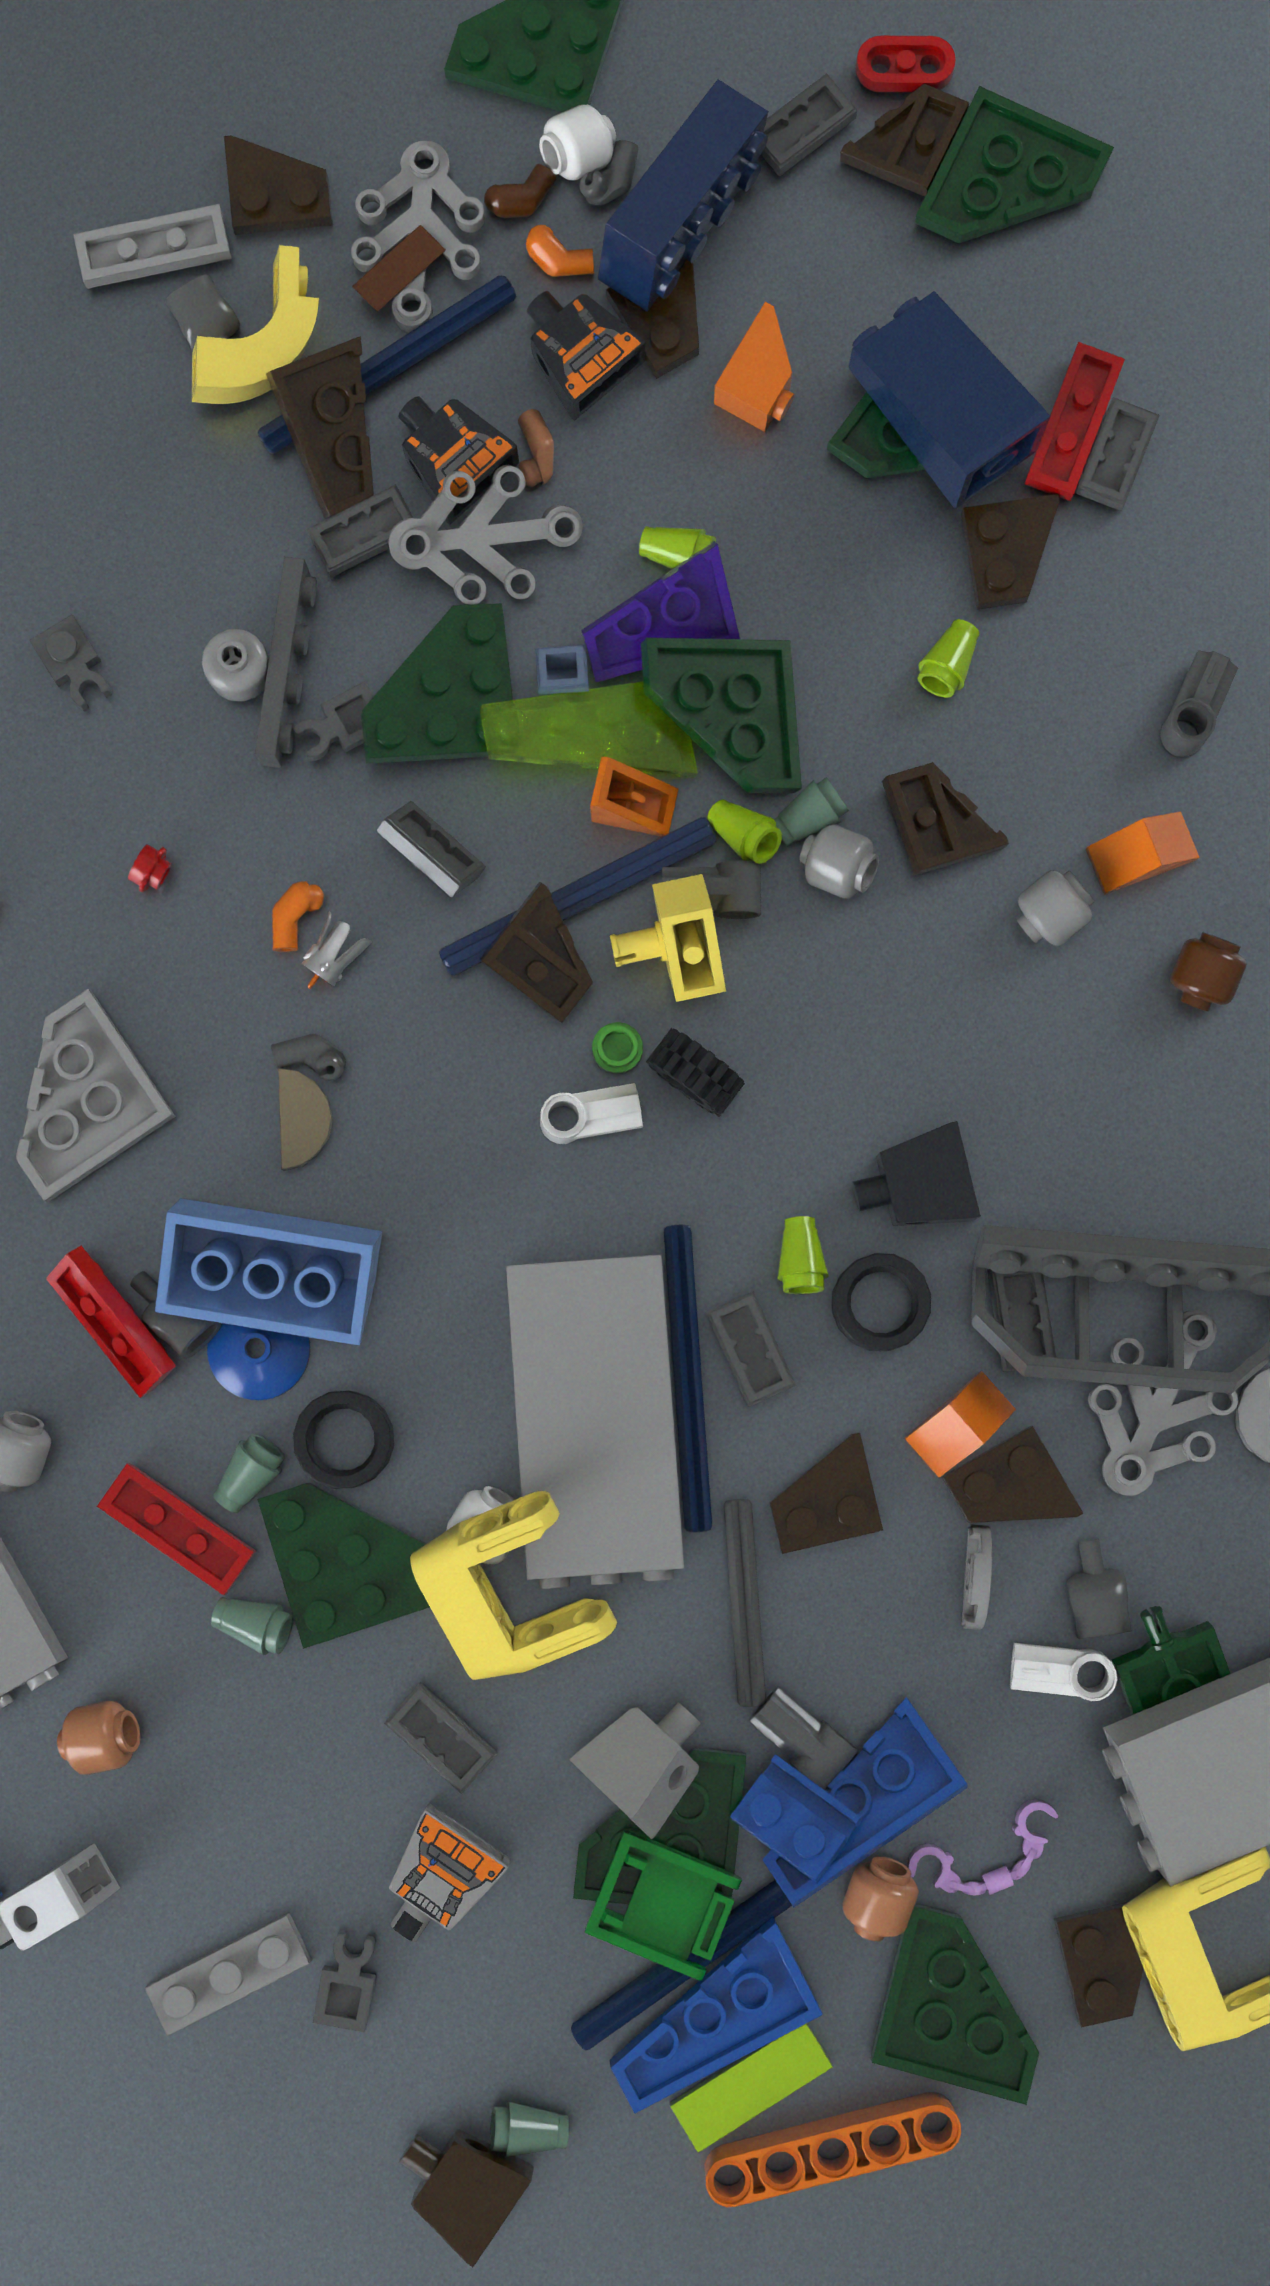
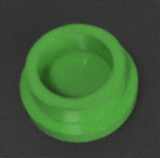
(617, 1047)

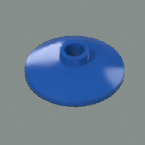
(261, 1377)

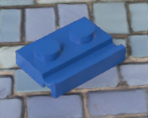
(796, 1818)

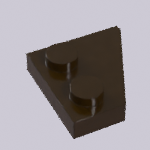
(274, 190)
(668, 325)
(1007, 547)
(937, 820)
(1012, 1483)
(1100, 1964)

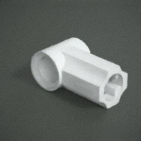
(597, 1112)
(1056, 1671)

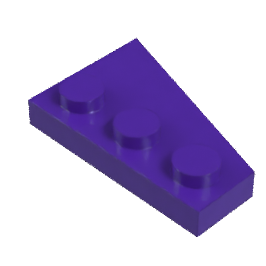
(680, 604)

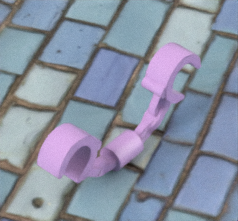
(996, 1879)

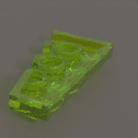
(588, 726)

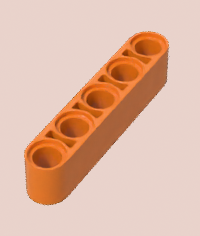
(813, 2170)

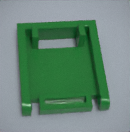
(671, 1906)

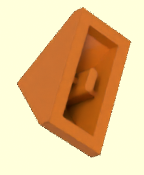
(632, 799)
(1142, 851)
(960, 1424)

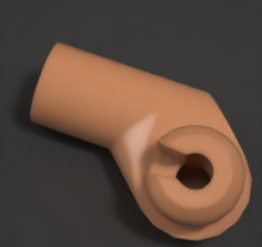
(542, 448)

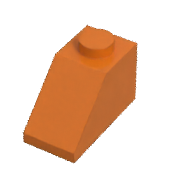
(758, 374)

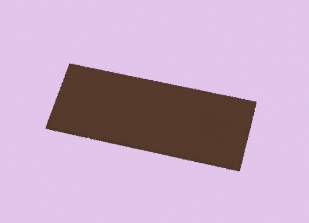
(399, 268)

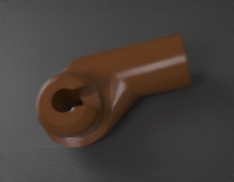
(520, 199)

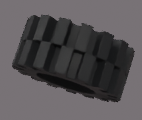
(695, 1072)

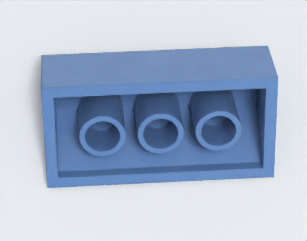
(267, 1271)

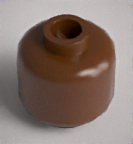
(1208, 971)

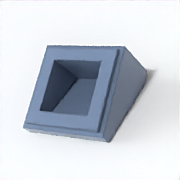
(561, 669)

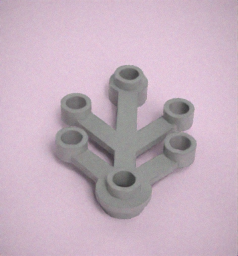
(422, 184)
(476, 535)
(1154, 1415)

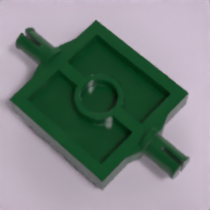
(1169, 1662)

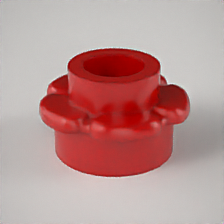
(150, 868)

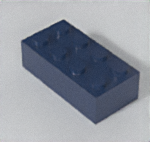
(683, 196)

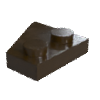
(909, 140)
(540, 956)
(828, 1501)

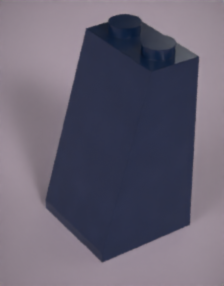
(948, 397)

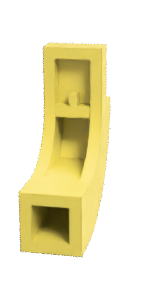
(237, 368)

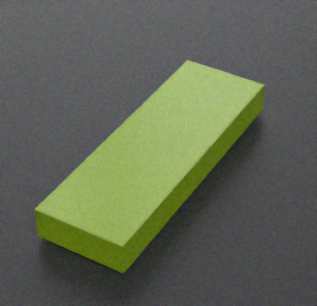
(750, 2086)

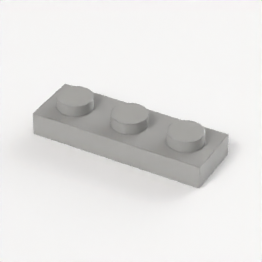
(152, 246)
(228, 1974)

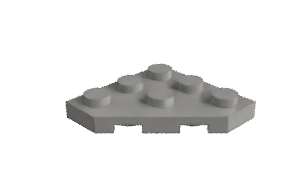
(84, 1099)

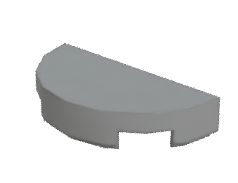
(1253, 1415)
(977, 1577)

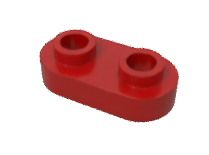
(904, 61)

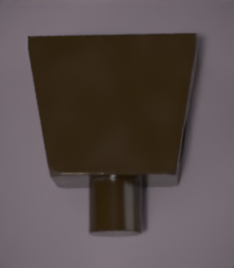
(465, 2190)

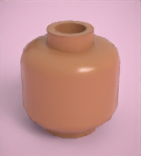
(98, 1737)
(880, 1898)

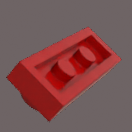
(1074, 421)
(110, 1321)
(176, 1528)

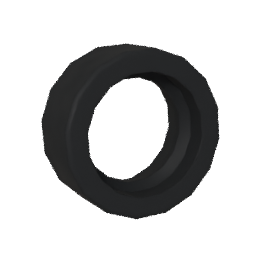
(910, 1277)
(304, 1439)

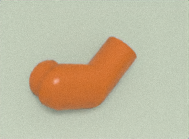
(554, 257)
(289, 909)

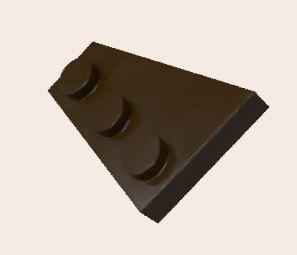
(326, 419)

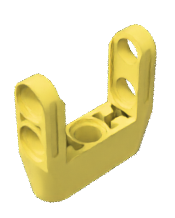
(470, 1609)
(1177, 1962)

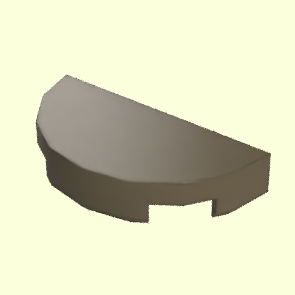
(303, 1119)

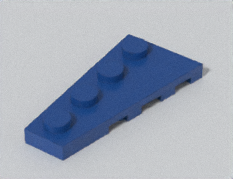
(890, 1786)
(728, 2014)

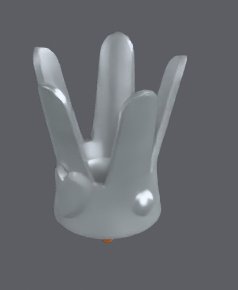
(321, 957)

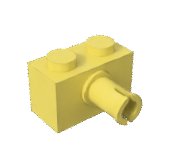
(681, 937)

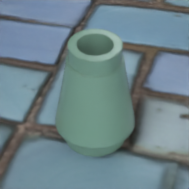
(811, 812)
(248, 1472)
(255, 1624)
(526, 2130)

